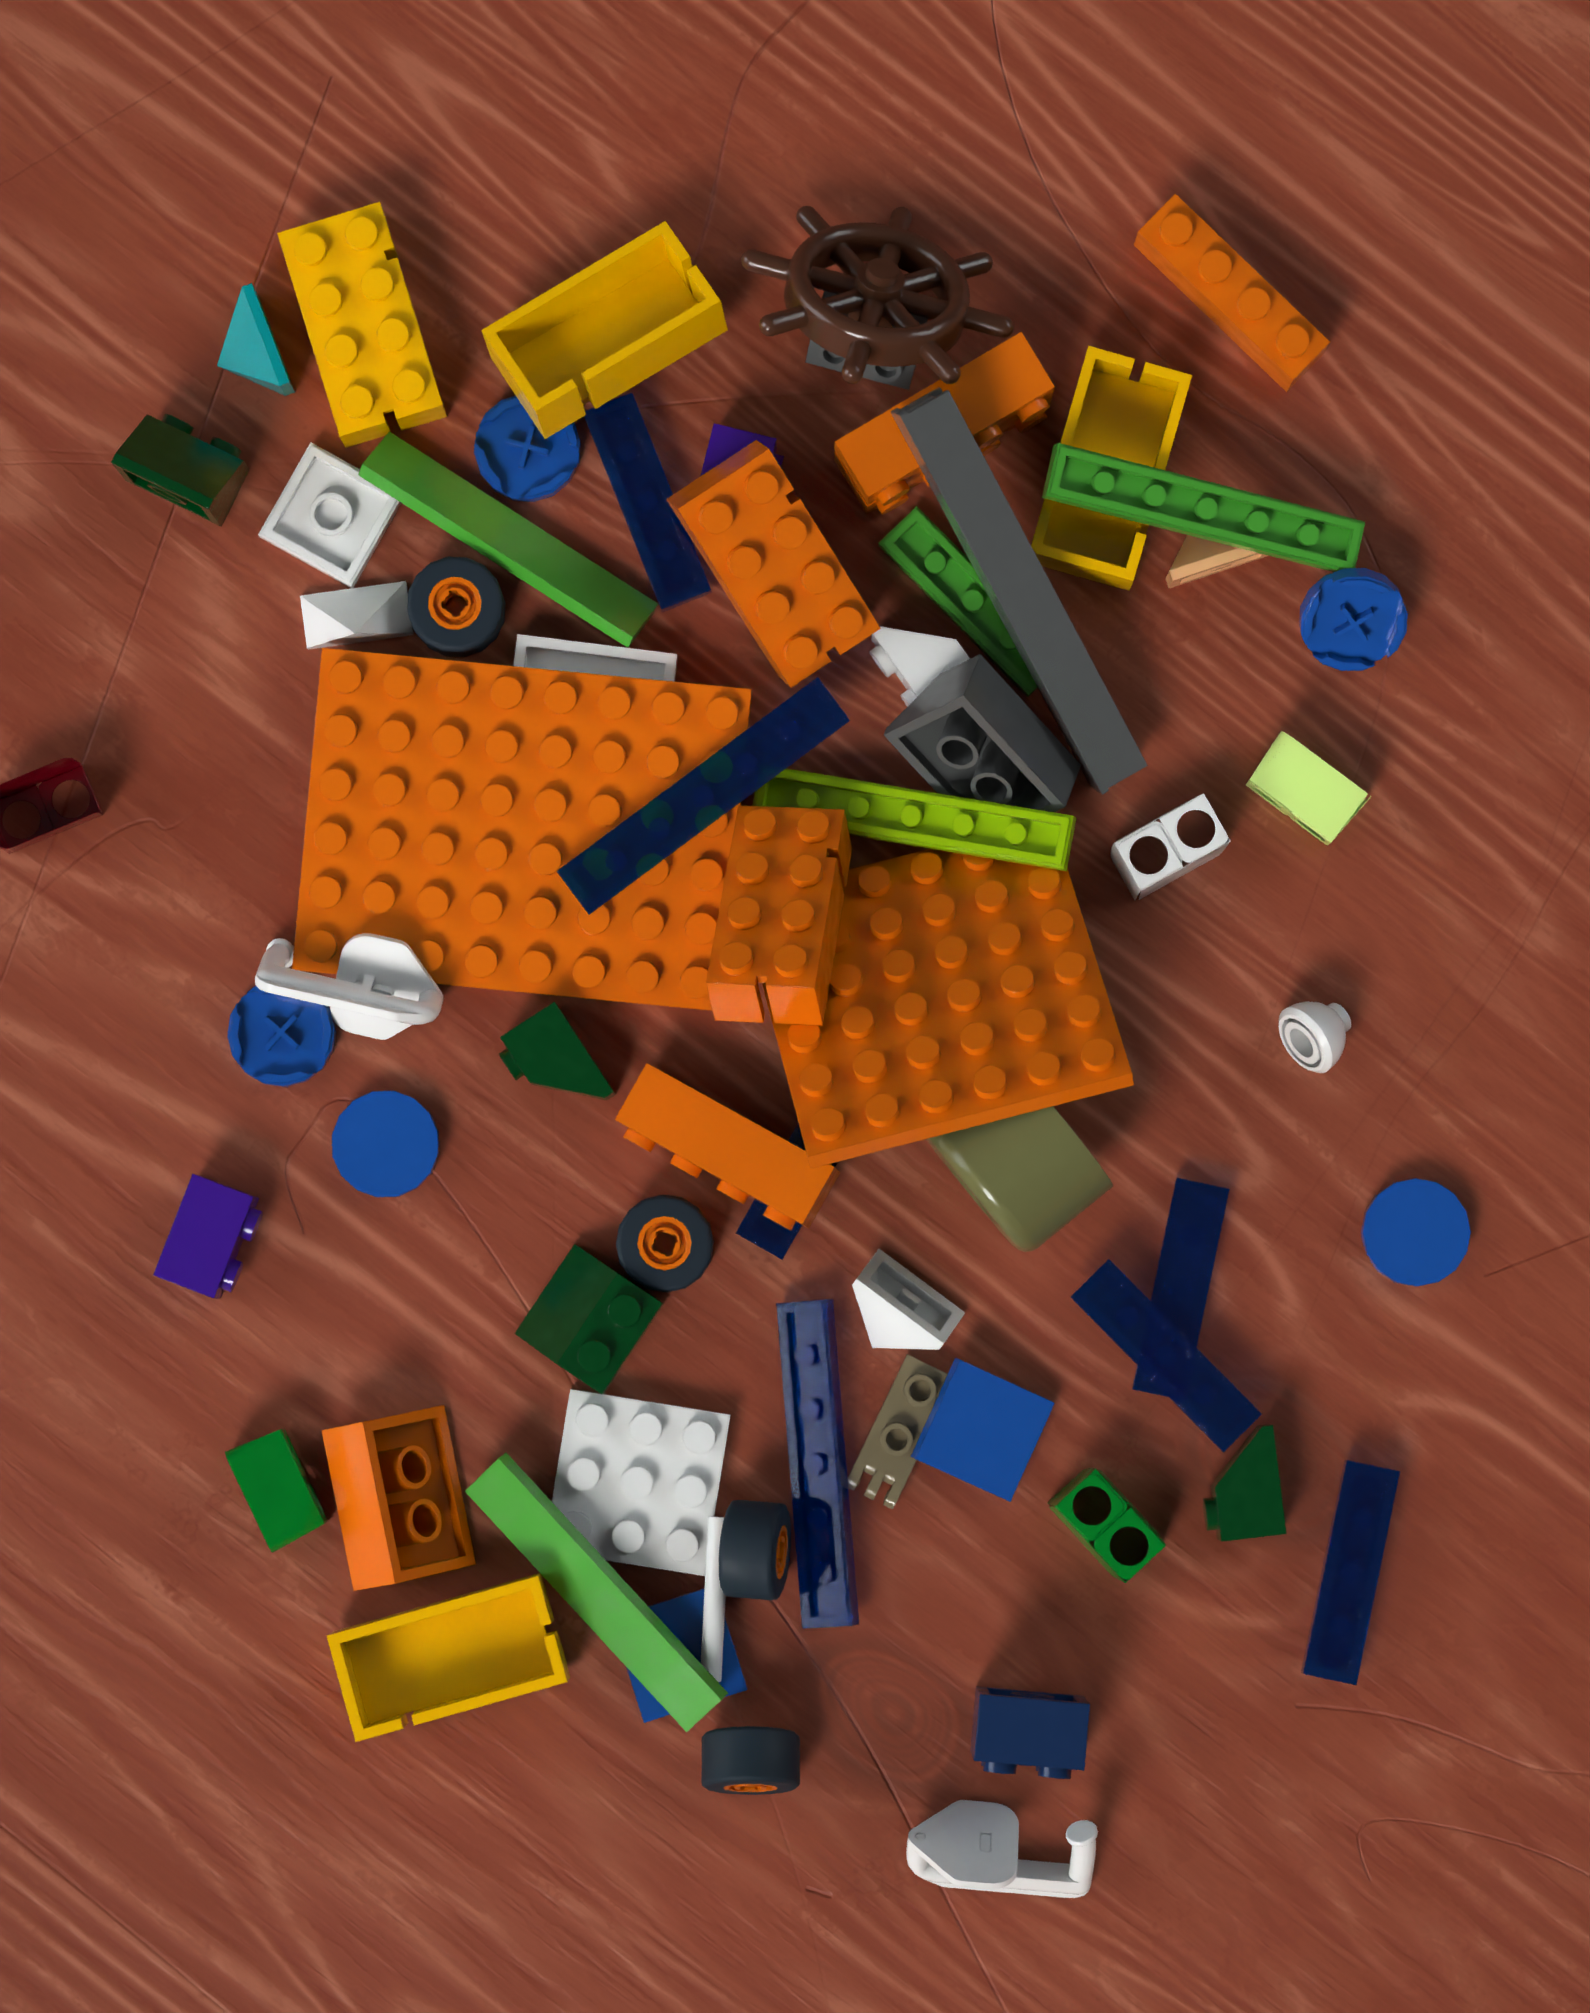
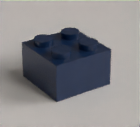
(1030, 1731)

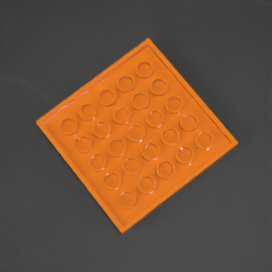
(950, 1006)

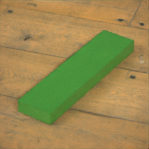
(955, 588)

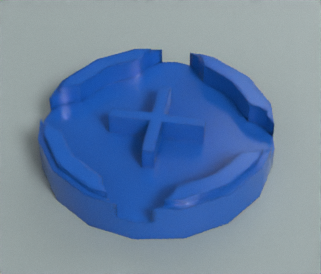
(519, 459)
(1353, 619)
(280, 1037)
(385, 1144)
(1415, 1232)

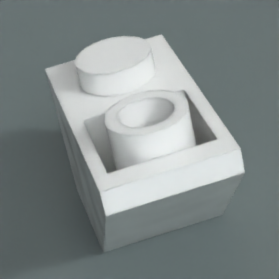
(914, 658)

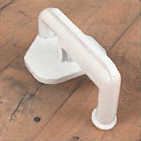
(376, 986)
(977, 1849)

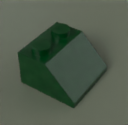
(181, 467)
(589, 1319)

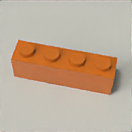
(1231, 292)
(726, 1146)

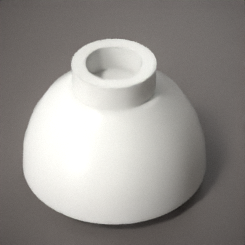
(1314, 1034)

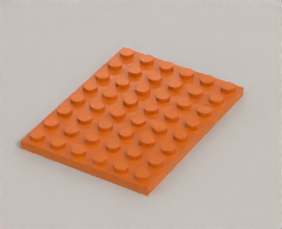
(463, 792)

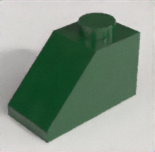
(553, 1056)
(1248, 1492)

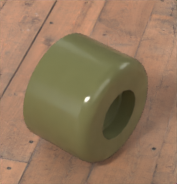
(1025, 1173)

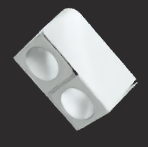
(1176, 849)

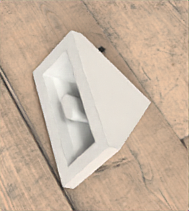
(356, 615)
(902, 1308)

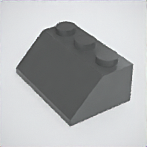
(983, 742)

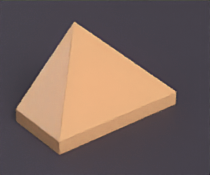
(1203, 558)

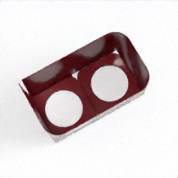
(25, 789)

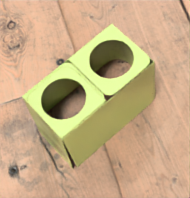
(1306, 788)

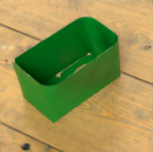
(276, 1488)
(1104, 1531)

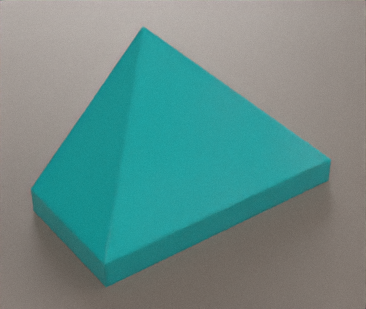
(251, 346)

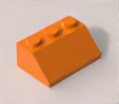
(398, 1498)

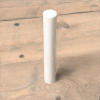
(713, 1603)

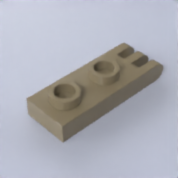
(897, 1430)

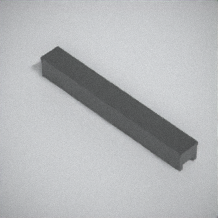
(1019, 589)

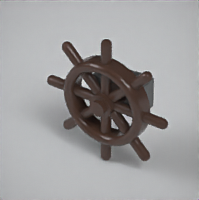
(872, 313)

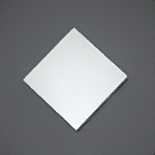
(329, 516)

